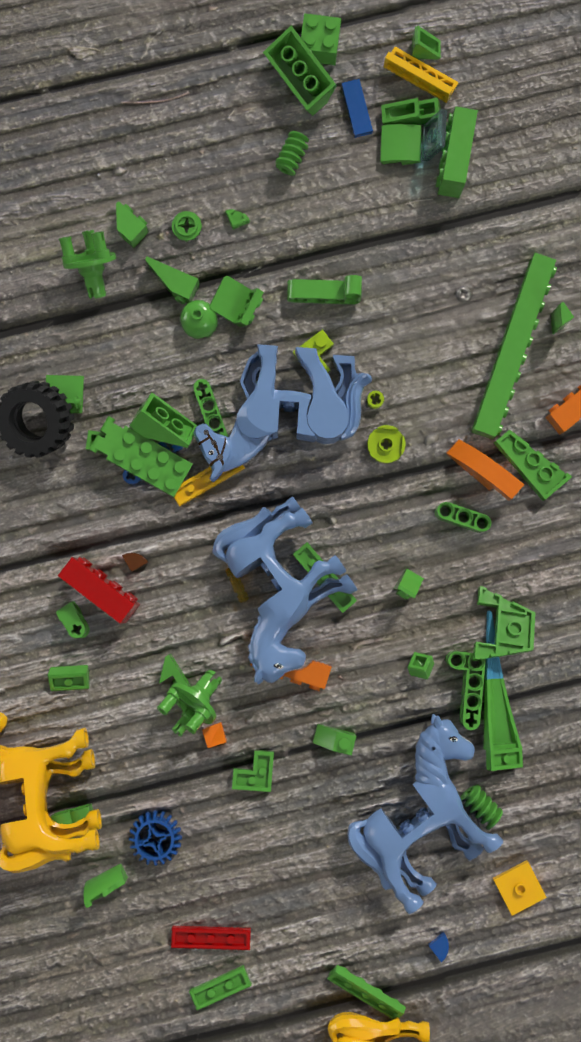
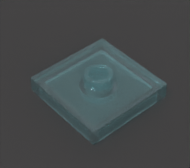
(434, 135)

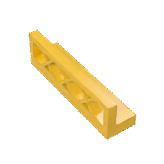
(420, 77)

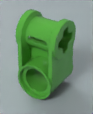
(71, 617)

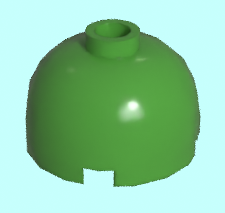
(198, 319)

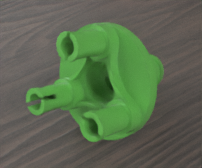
(89, 263)
(193, 702)

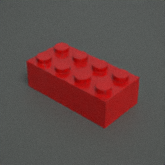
(99, 590)

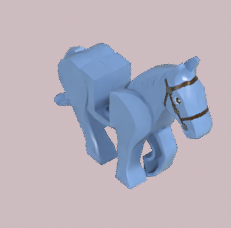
(322, 417)

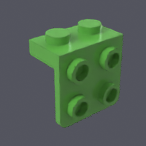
(236, 301)

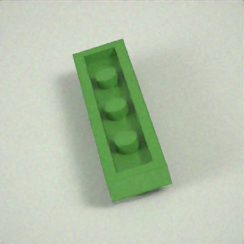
(307, 557)
(371, 995)

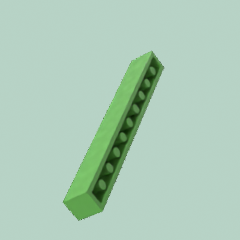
(513, 346)

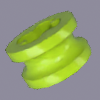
(369, 400)

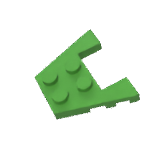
(512, 629)

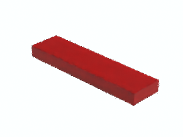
(211, 937)

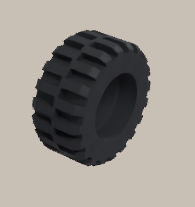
(57, 413)

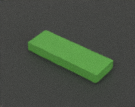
(220, 987)

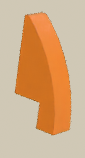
(485, 469)

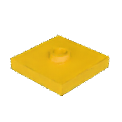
(519, 887)

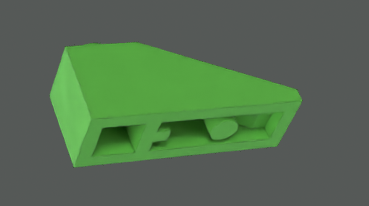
(179, 284)

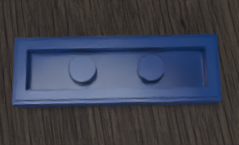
(357, 108)

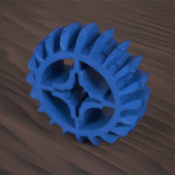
(140, 844)

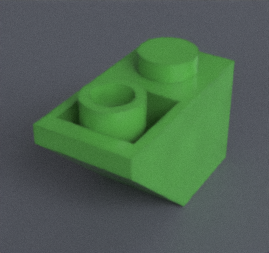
(129, 226)
(408, 584)

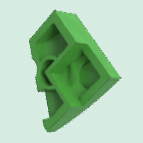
(104, 884)

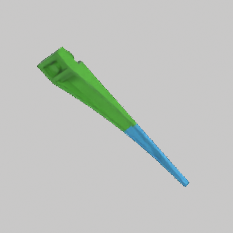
(500, 732)

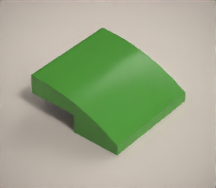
(401, 144)

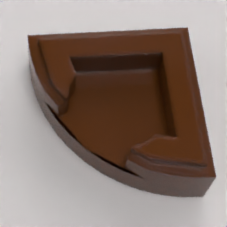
(134, 560)

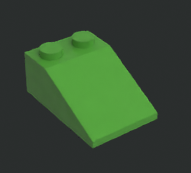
(162, 423)

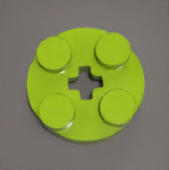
(393, 436)

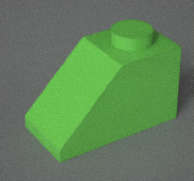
(334, 739)

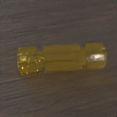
(237, 586)

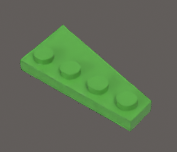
(531, 465)

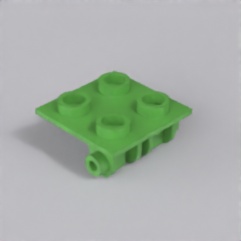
(72, 387)

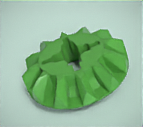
(181, 220)

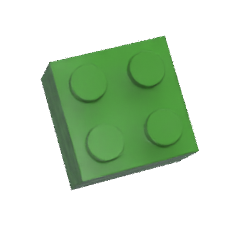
(322, 36)

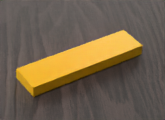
(201, 483)

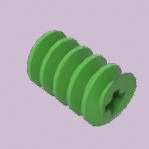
(290, 153)
(483, 805)

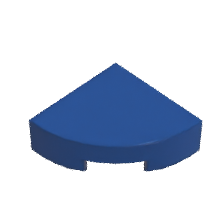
(440, 946)

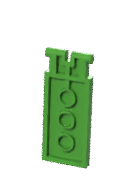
(141, 457)

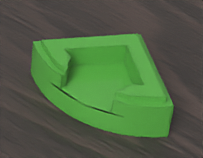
(236, 218)

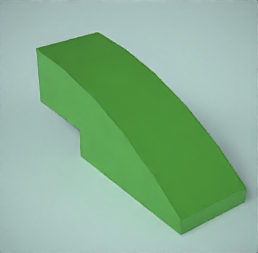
(410, 111)

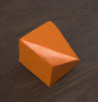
(214, 735)

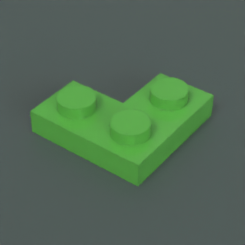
(257, 778)

